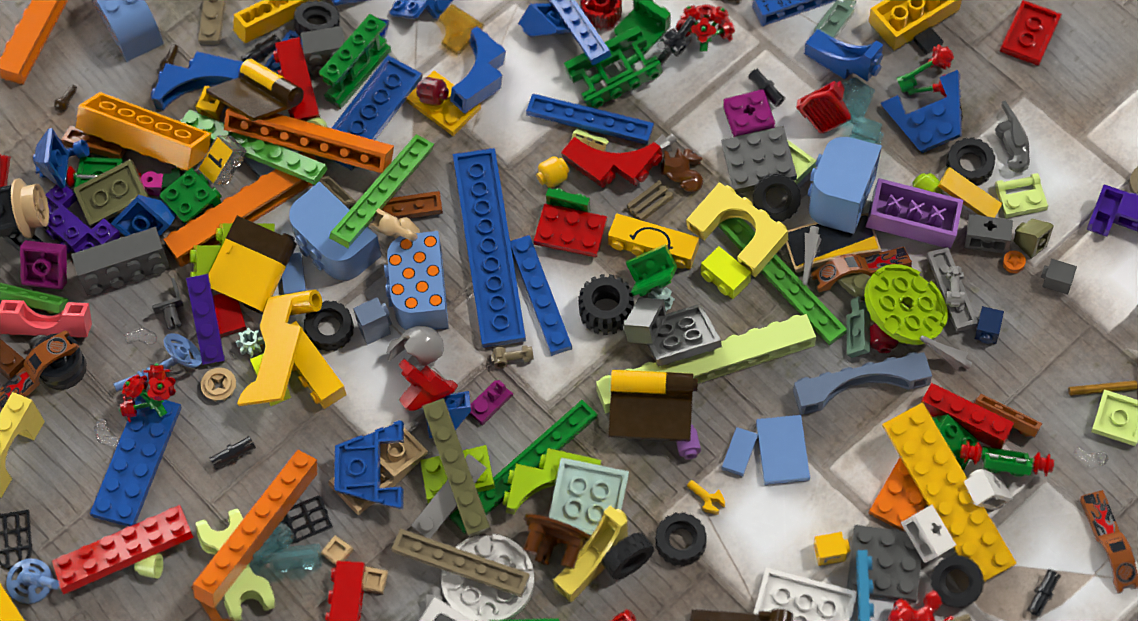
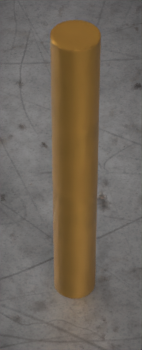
(1099, 388)

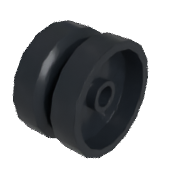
(66, 370)

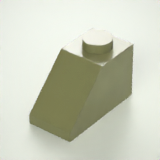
(1033, 236)

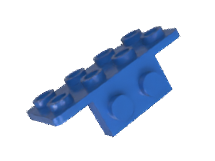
(413, 8)

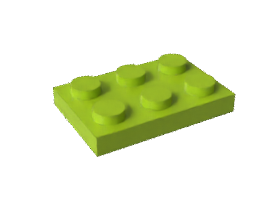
(435, 475)

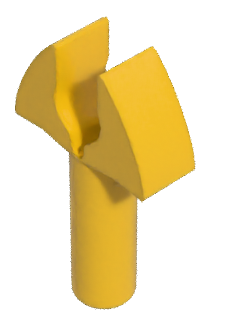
(707, 497)

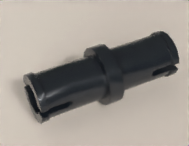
(261, 50)
(768, 87)
(232, 452)
(1044, 592)

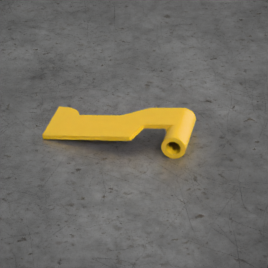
(281, 345)

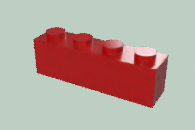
(294, 68)
(978, 421)
(347, 592)

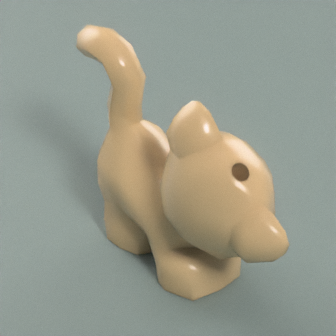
(395, 227)

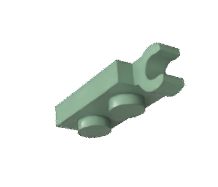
(836, 17)
(858, 329)

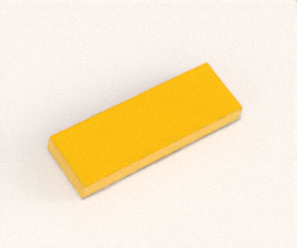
(972, 195)

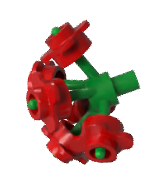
(703, 29)
(160, 390)

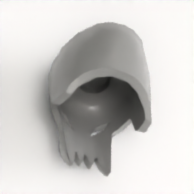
(422, 343)

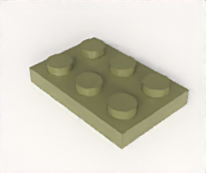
(110, 192)

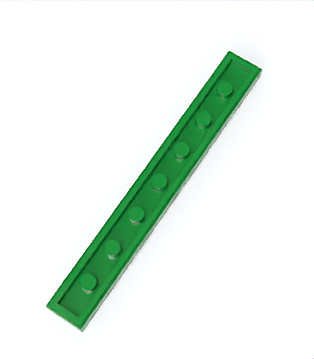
(554, 438)

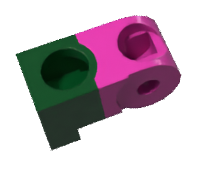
(156, 183)

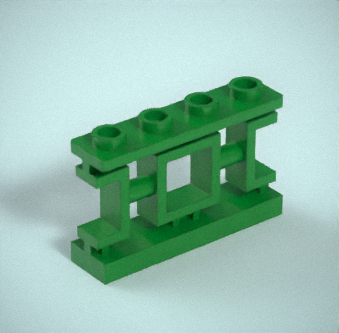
(355, 61)
(622, 82)

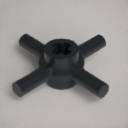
(675, 41)

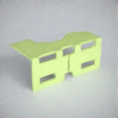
(583, 132)

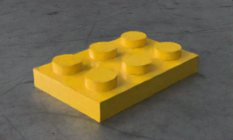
(447, 114)

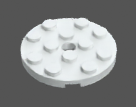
(482, 601)

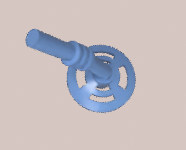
(178, 355)
(31, 581)

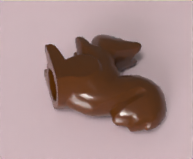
(678, 169)

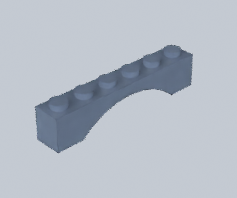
(906, 372)

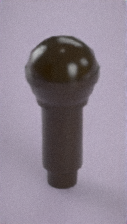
(169, 59)
(62, 103)

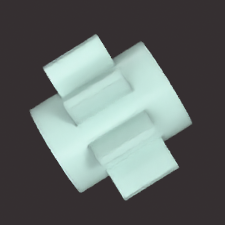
(662, 293)
(250, 342)

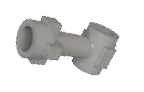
(955, 297)

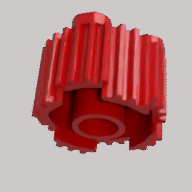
(602, 13)

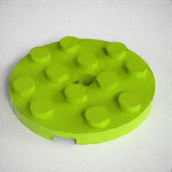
(903, 283)

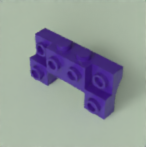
(1114, 207)
(71, 230)

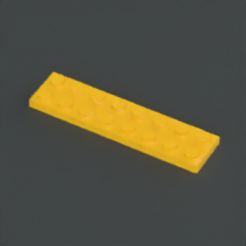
(943, 486)

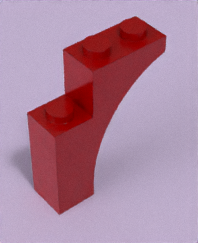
(603, 165)

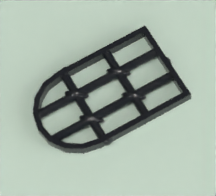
(310, 523)
(17, 531)

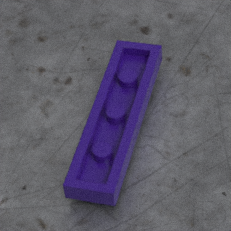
(205, 319)

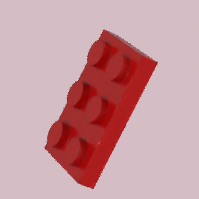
(570, 230)

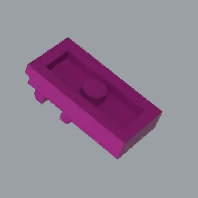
(490, 402)

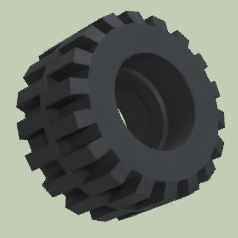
(600, 289)

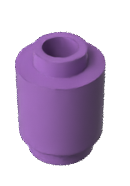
(691, 448)

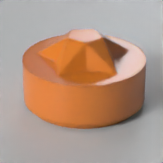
(1014, 261)

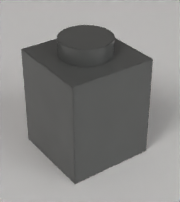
(1058, 276)

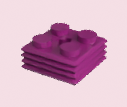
(738, 110)
(33, 271)

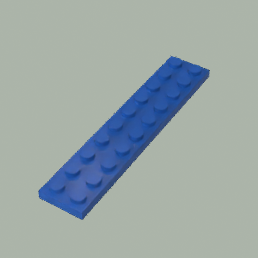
(489, 248)

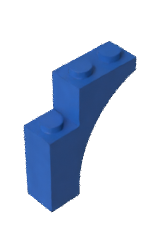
(843, 57)
(202, 72)
(484, 76)

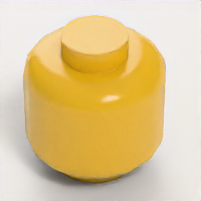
(552, 172)

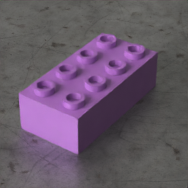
(914, 213)

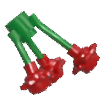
(942, 58)

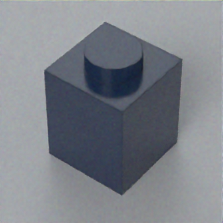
(989, 325)

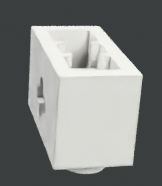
(987, 489)
(928, 533)

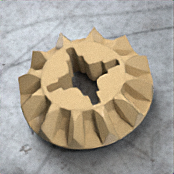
(218, 375)

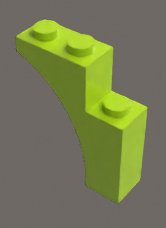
(205, 255)
(530, 480)

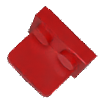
(825, 107)
(425, 386)

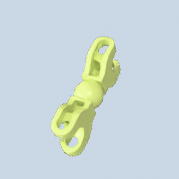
(247, 584)

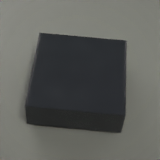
(927, 40)

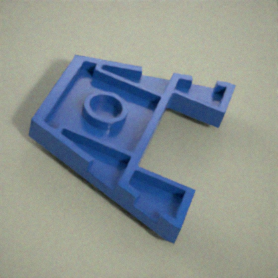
(934, 123)
(359, 466)

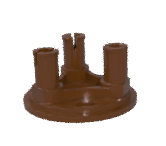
(550, 533)

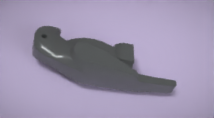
(1014, 140)

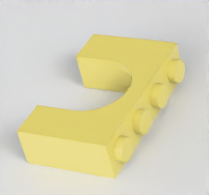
(725, 204)
(17, 417)

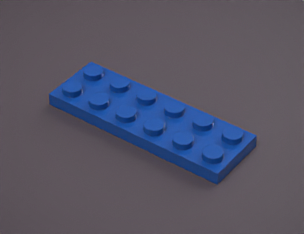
(378, 100)
(135, 464)

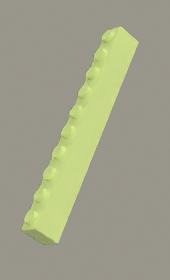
(734, 355)

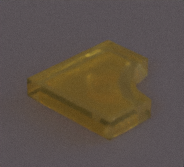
(458, 28)

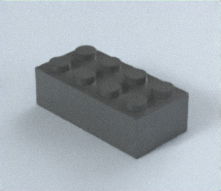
(120, 261)

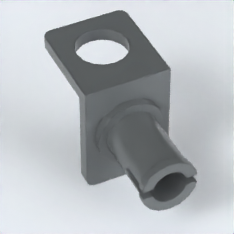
(169, 308)

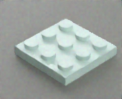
(586, 492)

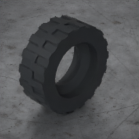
(315, 9)
(976, 147)
(782, 181)
(334, 341)
(686, 522)
(628, 555)
(962, 563)

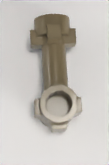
(500, 356)

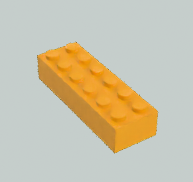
(143, 131)

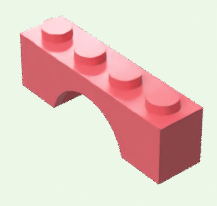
(19, 319)

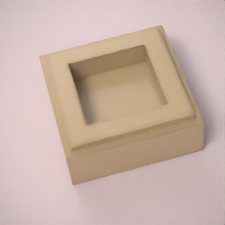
(336, 550)
(374, 580)

